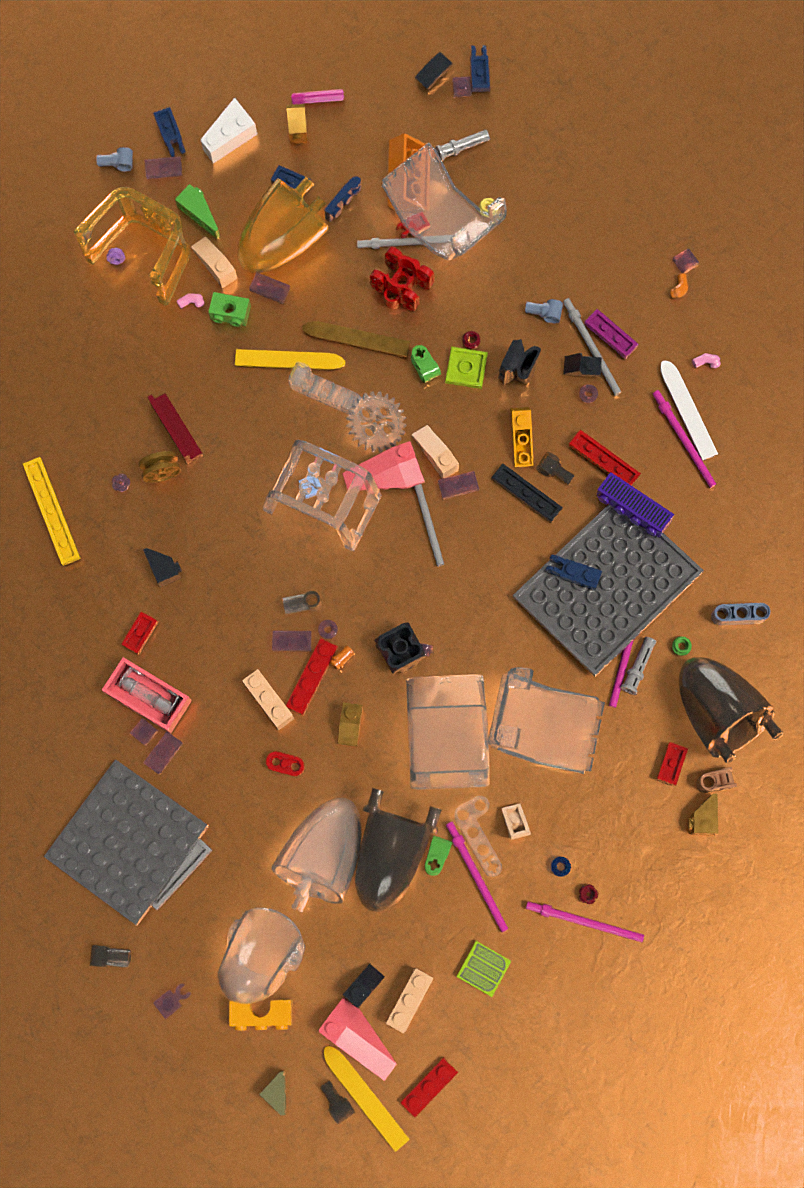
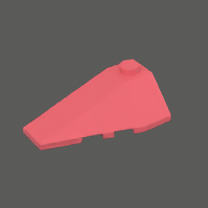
(392, 468)
(355, 1036)

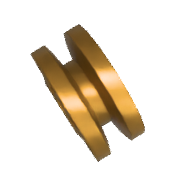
(159, 466)

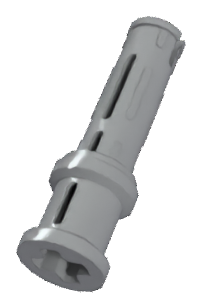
(455, 147)
(635, 673)

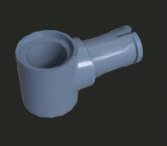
(121, 159)
(550, 311)

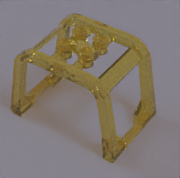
(155, 217)

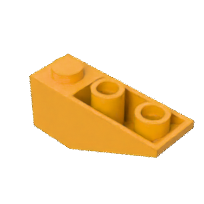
(522, 436)

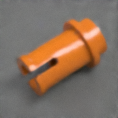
(342, 657)

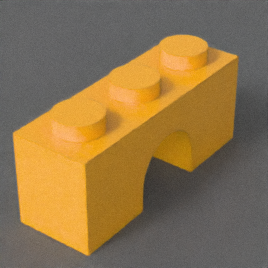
(279, 1016)

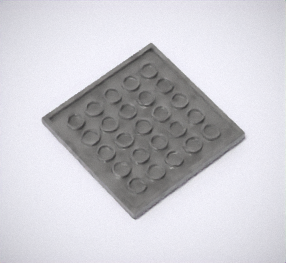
(126, 842)

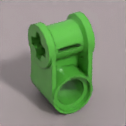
(426, 366)
(438, 852)

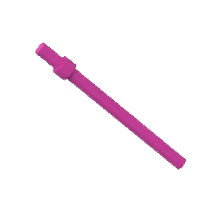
(665, 408)
(620, 676)
(458, 842)
(547, 911)

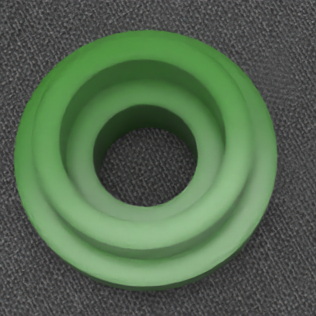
(687, 644)

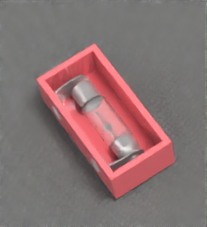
(146, 695)

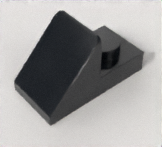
(582, 365)

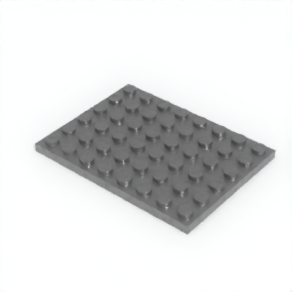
(635, 587)

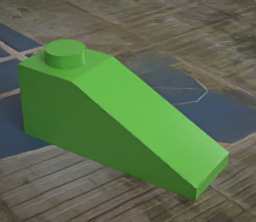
(194, 205)

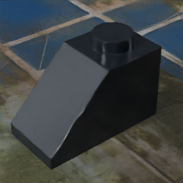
(163, 567)
(364, 985)

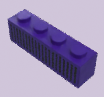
(634, 505)

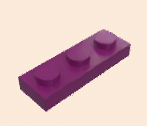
(611, 333)

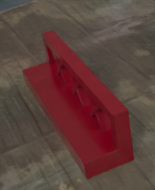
(175, 427)

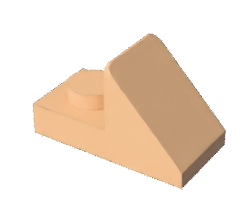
(515, 821)

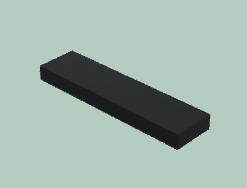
(526, 493)

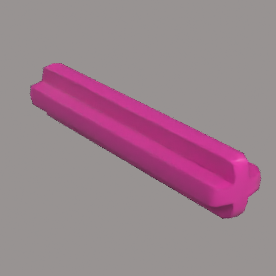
(317, 96)

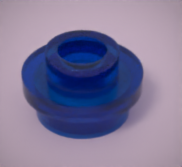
(567, 866)

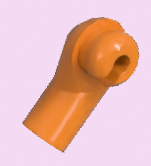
(681, 288)

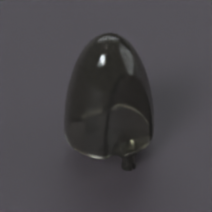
(724, 707)
(390, 854)

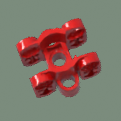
(404, 295)

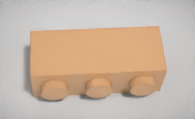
(268, 699)
(409, 1000)

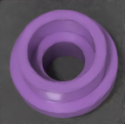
(115, 256)

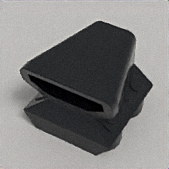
(519, 364)
(400, 648)

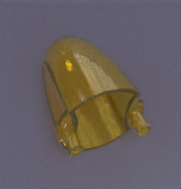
(280, 227)

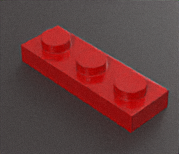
(429, 1087)

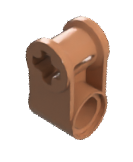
(720, 780)

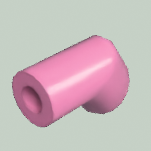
(191, 298)
(706, 358)

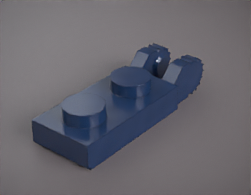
(480, 70)
(169, 129)
(343, 197)
(575, 572)

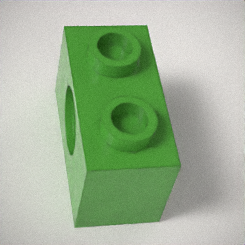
(222, 302)

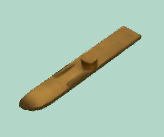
(357, 338)

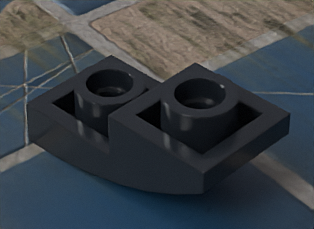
(434, 70)

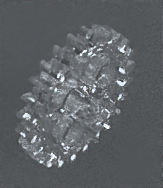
(372, 405)

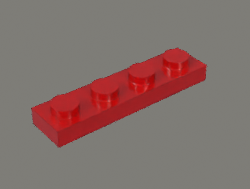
(603, 457)
(311, 677)

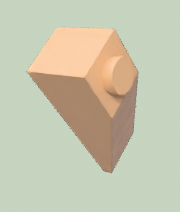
(215, 262)
(436, 452)

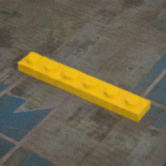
(51, 511)

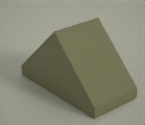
(276, 1093)

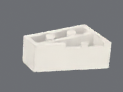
(228, 132)

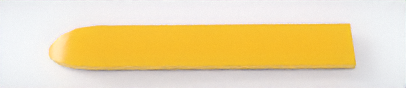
(287, 359)
(365, 1098)

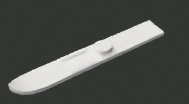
(688, 410)

